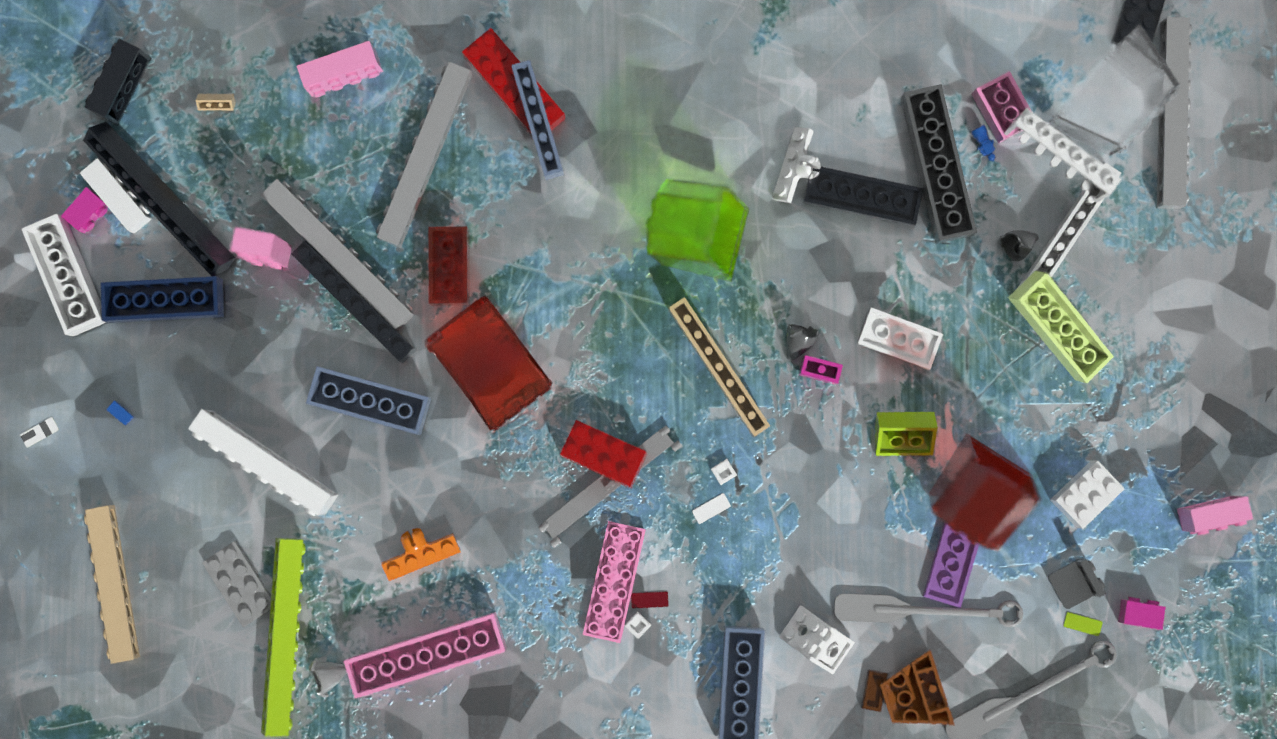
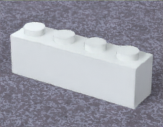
(116, 196)

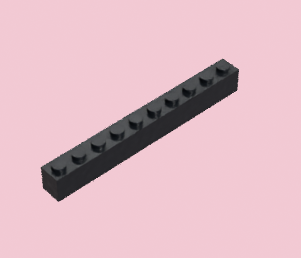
(158, 198)

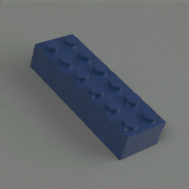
(162, 299)

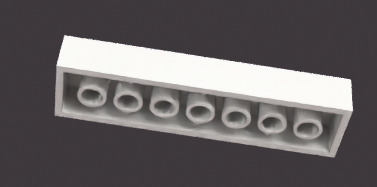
(262, 461)

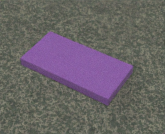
(950, 568)

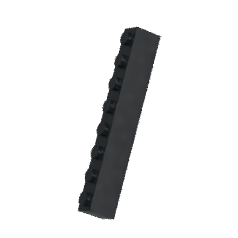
(353, 301)

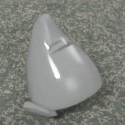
(327, 675)

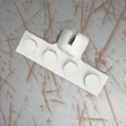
(796, 165)

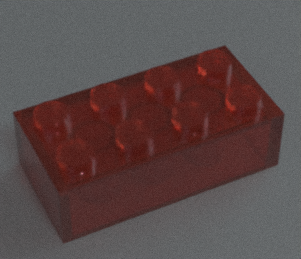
(449, 266)

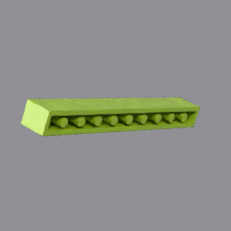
(282, 637)

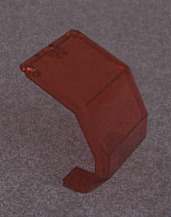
(488, 363)

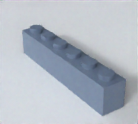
(537, 120)

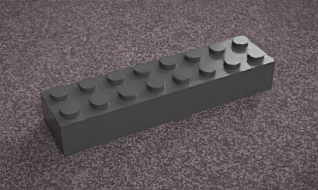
(938, 164)

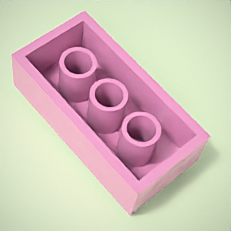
(340, 69)
(261, 248)

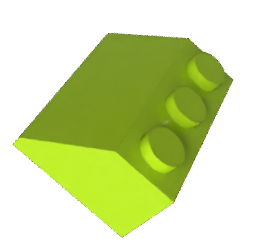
(905, 433)

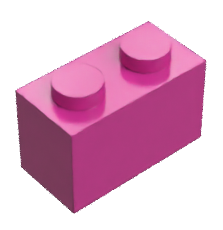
(85, 211)
(820, 370)
(1142, 614)

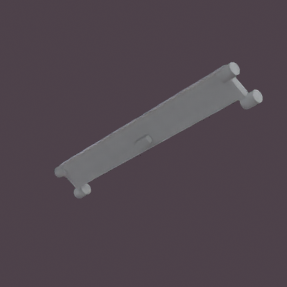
(601, 489)

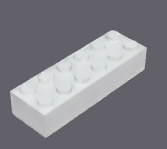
(64, 274)

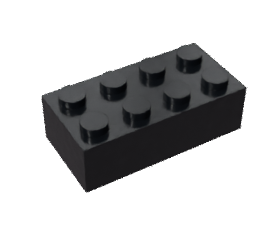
(117, 81)

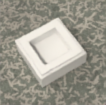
(723, 472)
(637, 625)

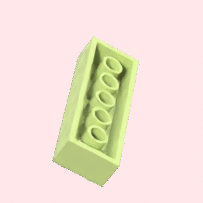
(1060, 326)

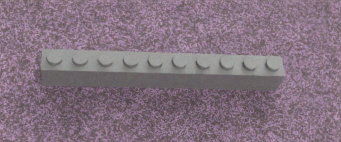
(1174, 119)
(424, 154)
(334, 251)

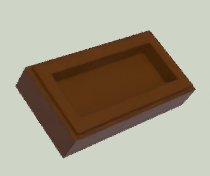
(873, 694)

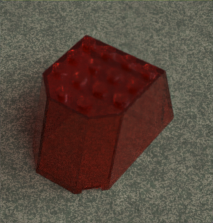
(983, 494)

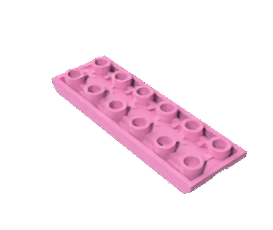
(614, 582)

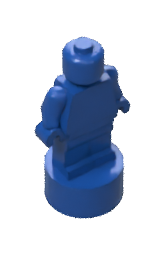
(986, 146)

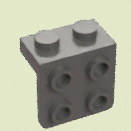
(1076, 583)

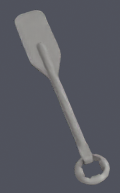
(889, 609)
(998, 710)

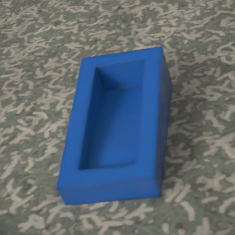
(120, 412)

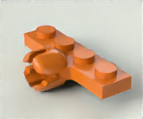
(419, 553)

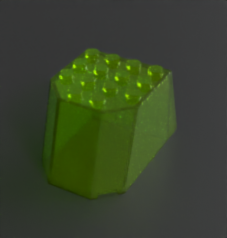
(696, 228)

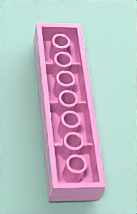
(425, 655)

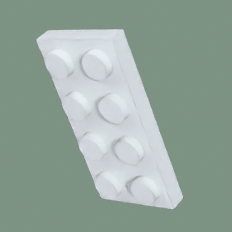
(900, 338)

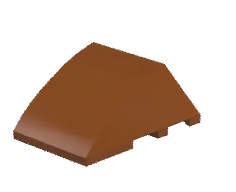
(917, 694)

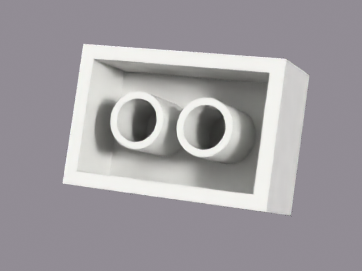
(1087, 494)

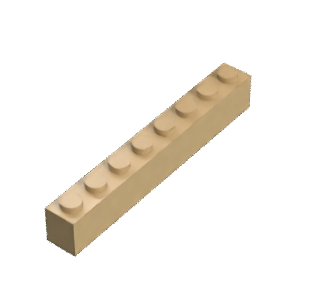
(718, 367)
(112, 584)

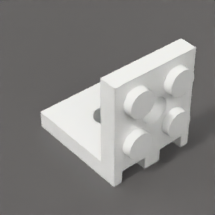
(818, 640)

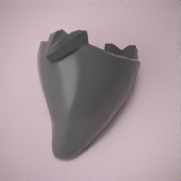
(1018, 243)
(799, 340)

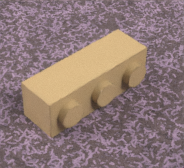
(215, 102)

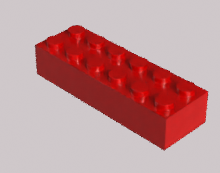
(493, 63)

